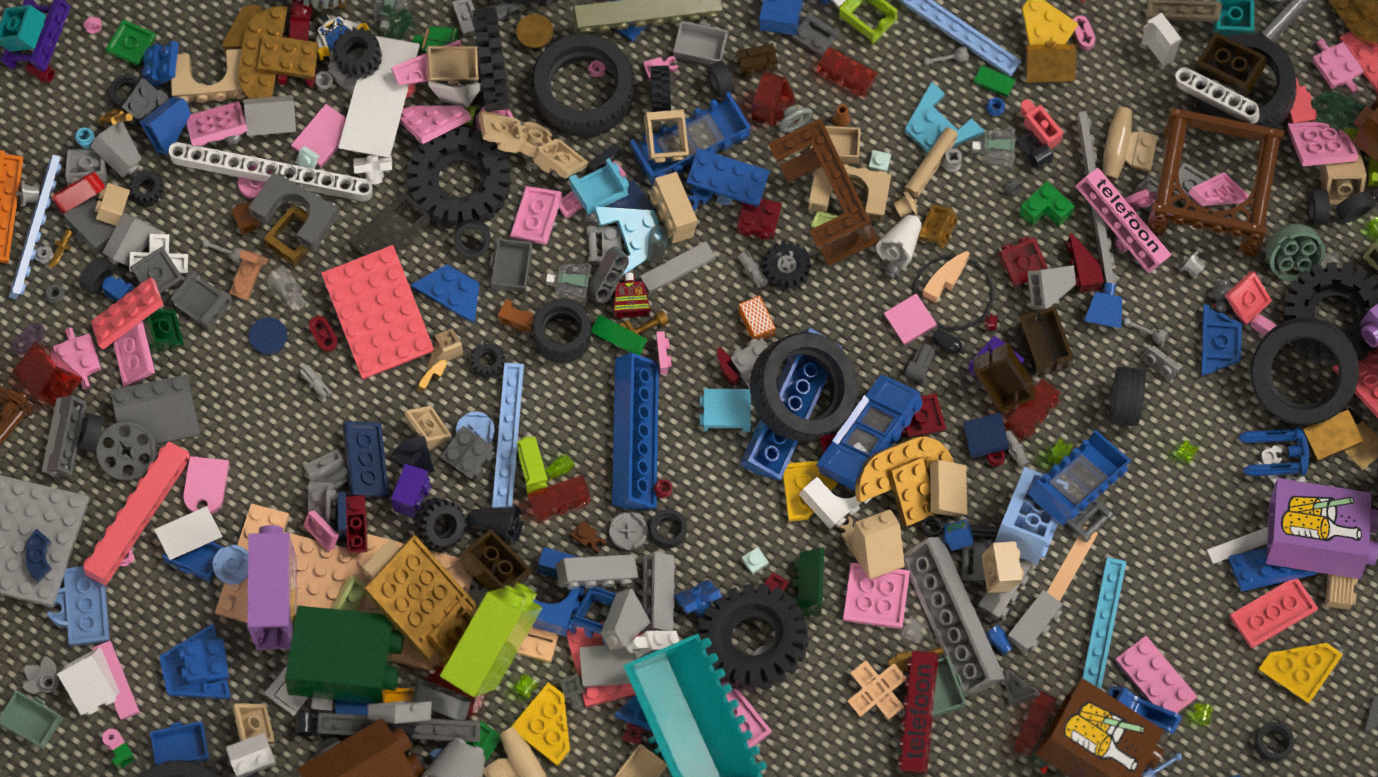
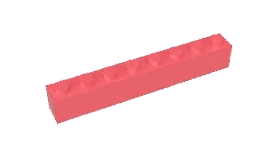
(136, 514)

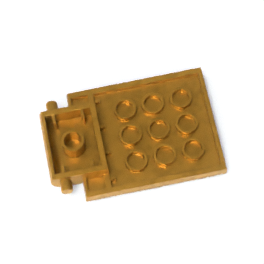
(422, 600)

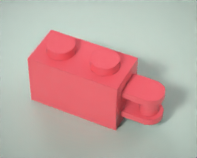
(1302, 108)
(1041, 124)

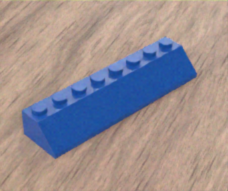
(799, 391)
(635, 432)

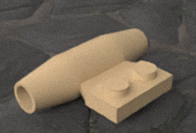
(1123, 146)
(520, 760)

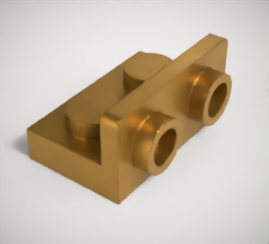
(938, 225)

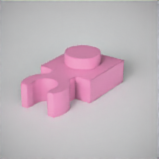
(658, 61)

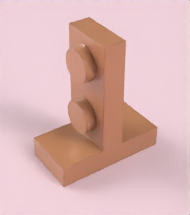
(247, 274)

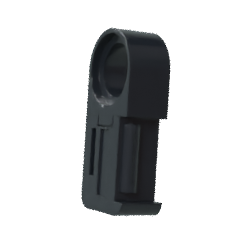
(600, 161)

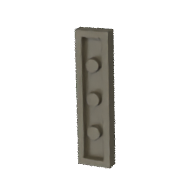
(1185, 10)

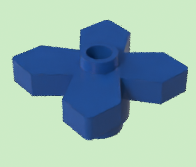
(698, 598)

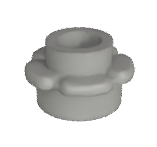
(47, 257)

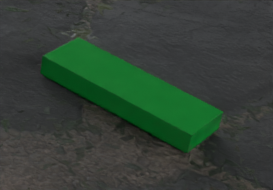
(618, 335)

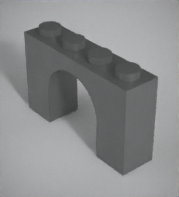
(280, 191)

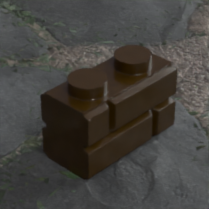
(756, 60)

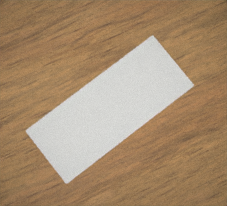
(378, 103)

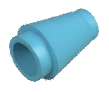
(85, 137)

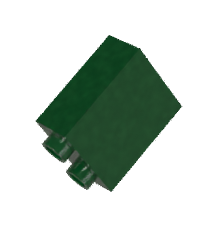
(342, 655)

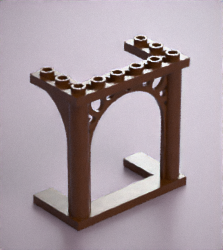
(825, 155)
(1162, 210)

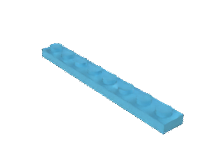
(1104, 621)

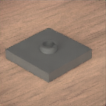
(159, 267)

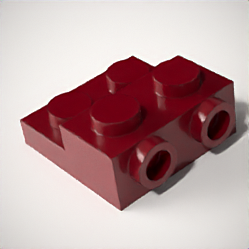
(759, 220)
(1021, 258)
(927, 420)

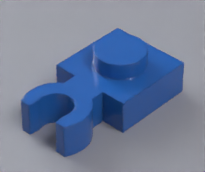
(699, 196)

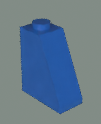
(166, 123)

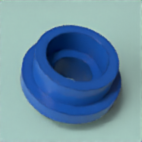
(995, 102)

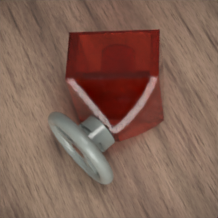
(775, 101)

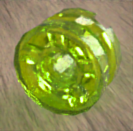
(1060, 451)

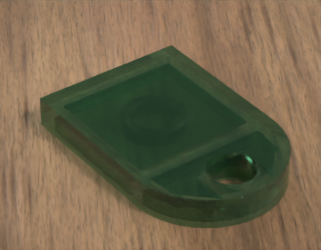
(1340, 110)

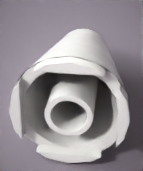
(900, 241)

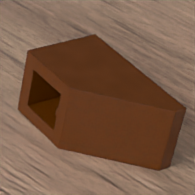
(243, 219)

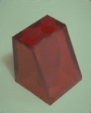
(46, 374)

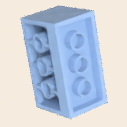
(1027, 521)

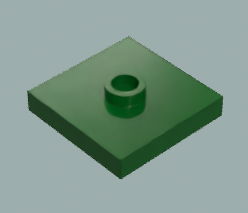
(130, 42)

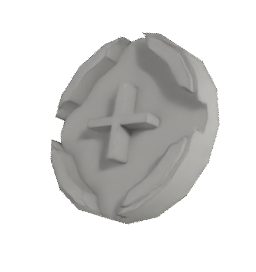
(628, 531)

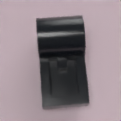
(1037, 154)
(307, 725)

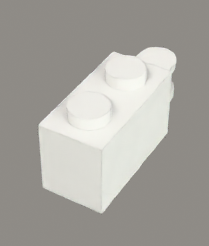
(651, 642)

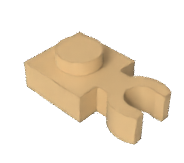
(847, 536)

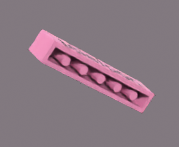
(1123, 220)

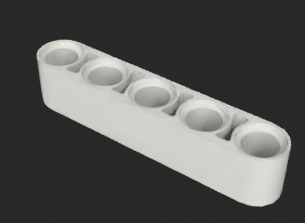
(1212, 88)

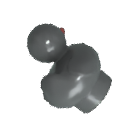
(1221, 289)

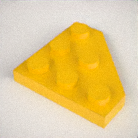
(1046, 23)
(795, 479)
(1302, 668)
(545, 725)

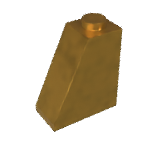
(235, 36)

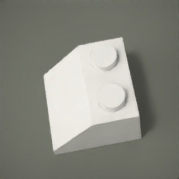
(251, 755)

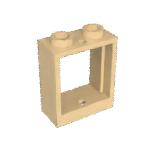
(661, 117)

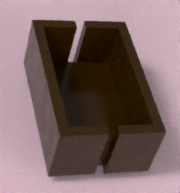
(1045, 341)
(1004, 376)

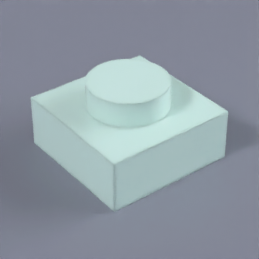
(307, 158)
(879, 161)
(755, 561)

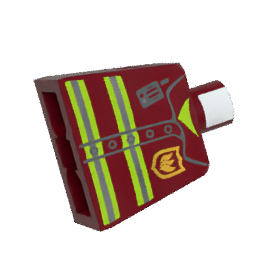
(631, 298)

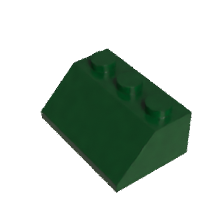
(810, 581)

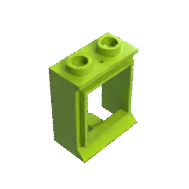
(883, 6)
(531, 464)

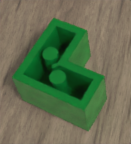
(1046, 202)

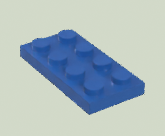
(728, 177)
(1253, 572)

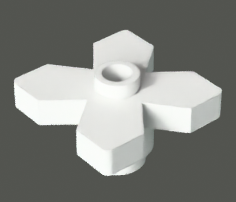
(373, 167)

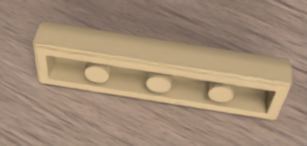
(931, 162)

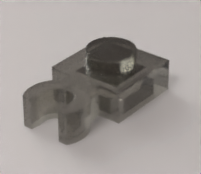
(477, 595)

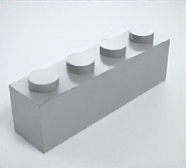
(596, 571)
(658, 591)

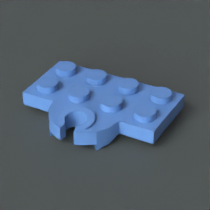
(83, 609)

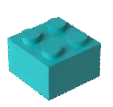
(1235, 17)
(20, 27)

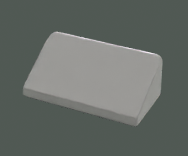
(324, 465)

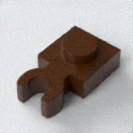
(586, 535)

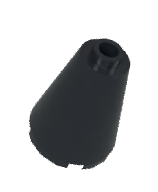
(502, 520)

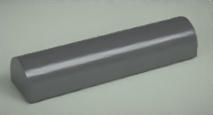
(1284, 19)

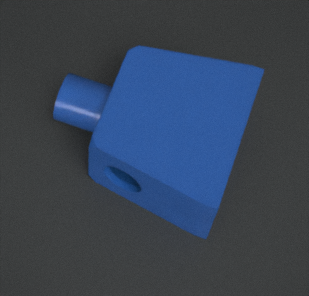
(1105, 307)

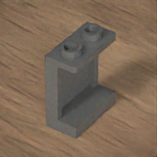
(200, 300)

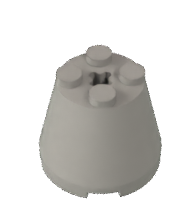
(457, 761)

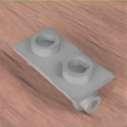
(1154, 358)

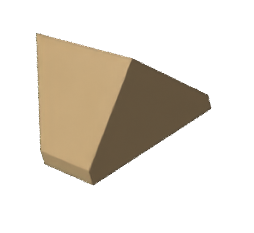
(446, 347)

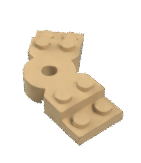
(532, 141)

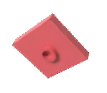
(1248, 298)

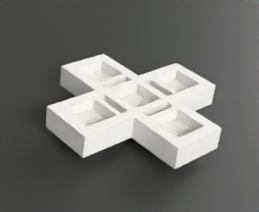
(155, 242)

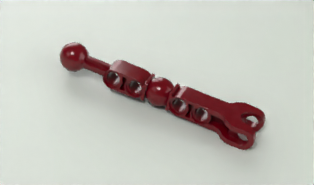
(299, 30)

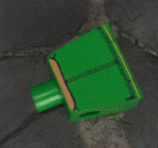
(436, 37)

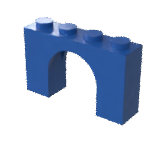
(556, 617)

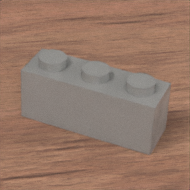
(1035, 622)

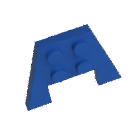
(173, 677)

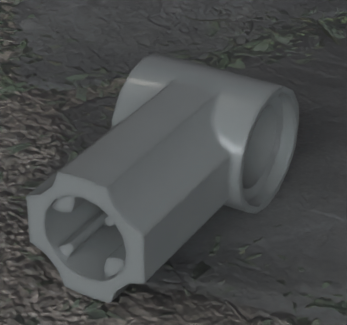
(507, 10)
(918, 367)
(338, 477)

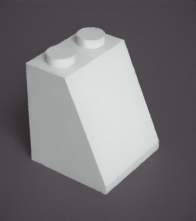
(89, 682)

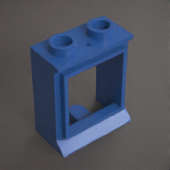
(578, 620)

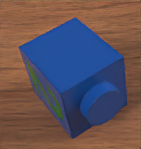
(958, 535)

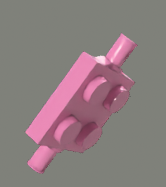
(1337, 65)
(79, 354)

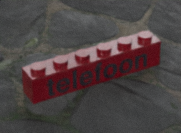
(919, 712)

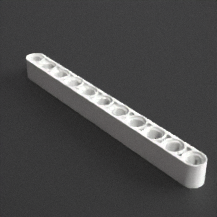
(263, 166)

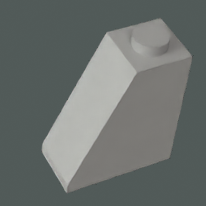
(117, 149)
(129, 236)
(1050, 285)
(624, 620)

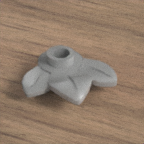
(40, 675)

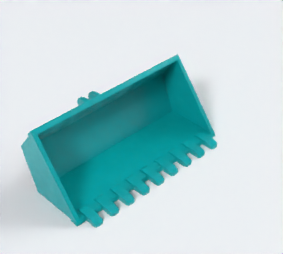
(691, 712)

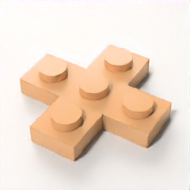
(877, 690)

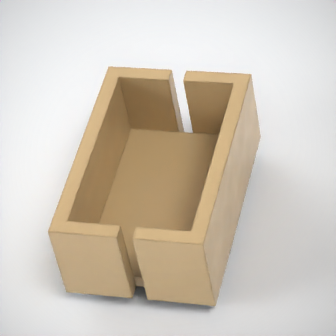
(673, 207)

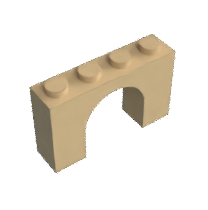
(187, 88)
(874, 184)

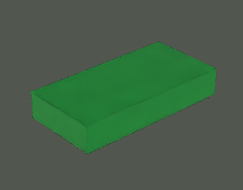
(994, 81)

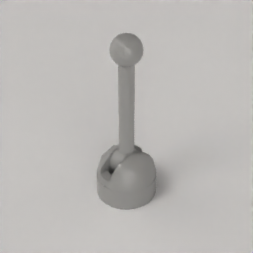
(960, 55)
(234, 253)
(1158, 336)

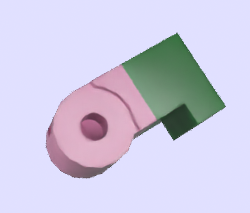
(115, 742)

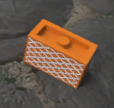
(757, 319)

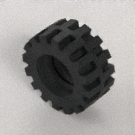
(146, 177)
(485, 349)

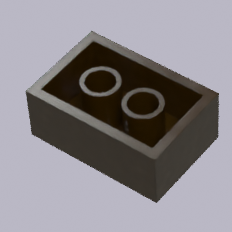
(1231, 63)
(494, 563)

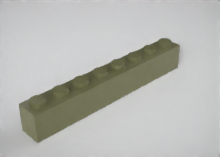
(639, 13)

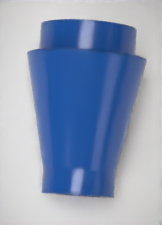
(998, 638)

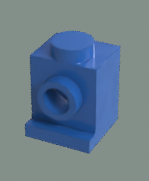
(116, 288)

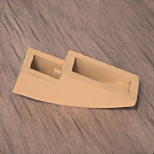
(945, 277)

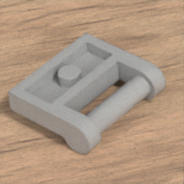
(610, 237)

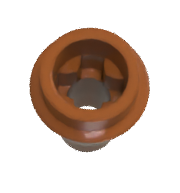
(841, 116)

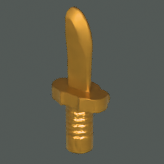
(61, 246)

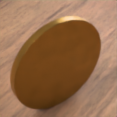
(534, 31)

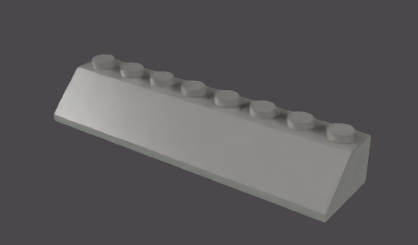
(952, 615)

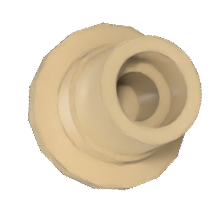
(906, 205)

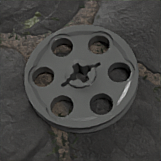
(130, 441)

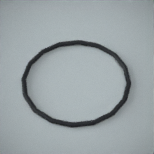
(981, 269)

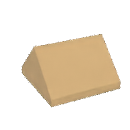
(427, 423)
(253, 721)

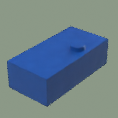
(781, 16)

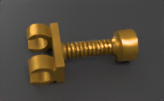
(660, 319)

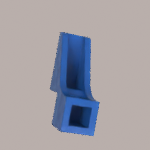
(1157, 715)

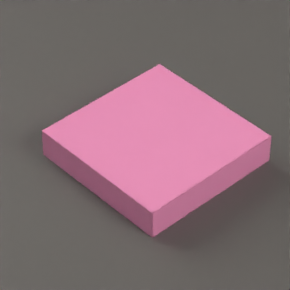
(910, 319)

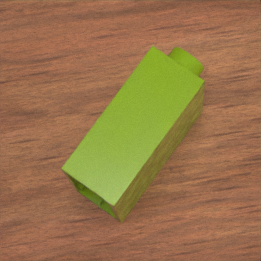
(492, 639)

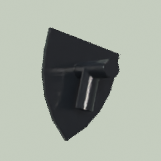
(413, 452)

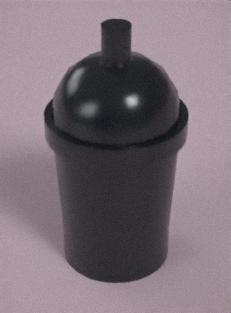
(947, 342)

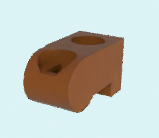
(516, 318)

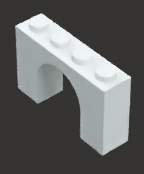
(827, 506)

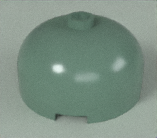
(1291, 246)

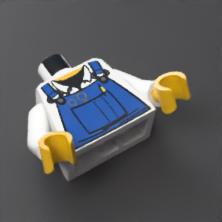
(329, 32)

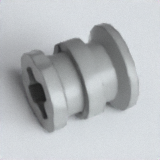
(952, 160)

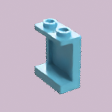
(600, 187)
(726, 409)

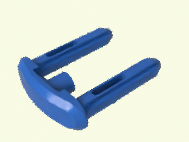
(1300, 450)

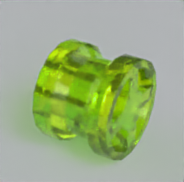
(1187, 451)
(525, 686)
(1202, 714)

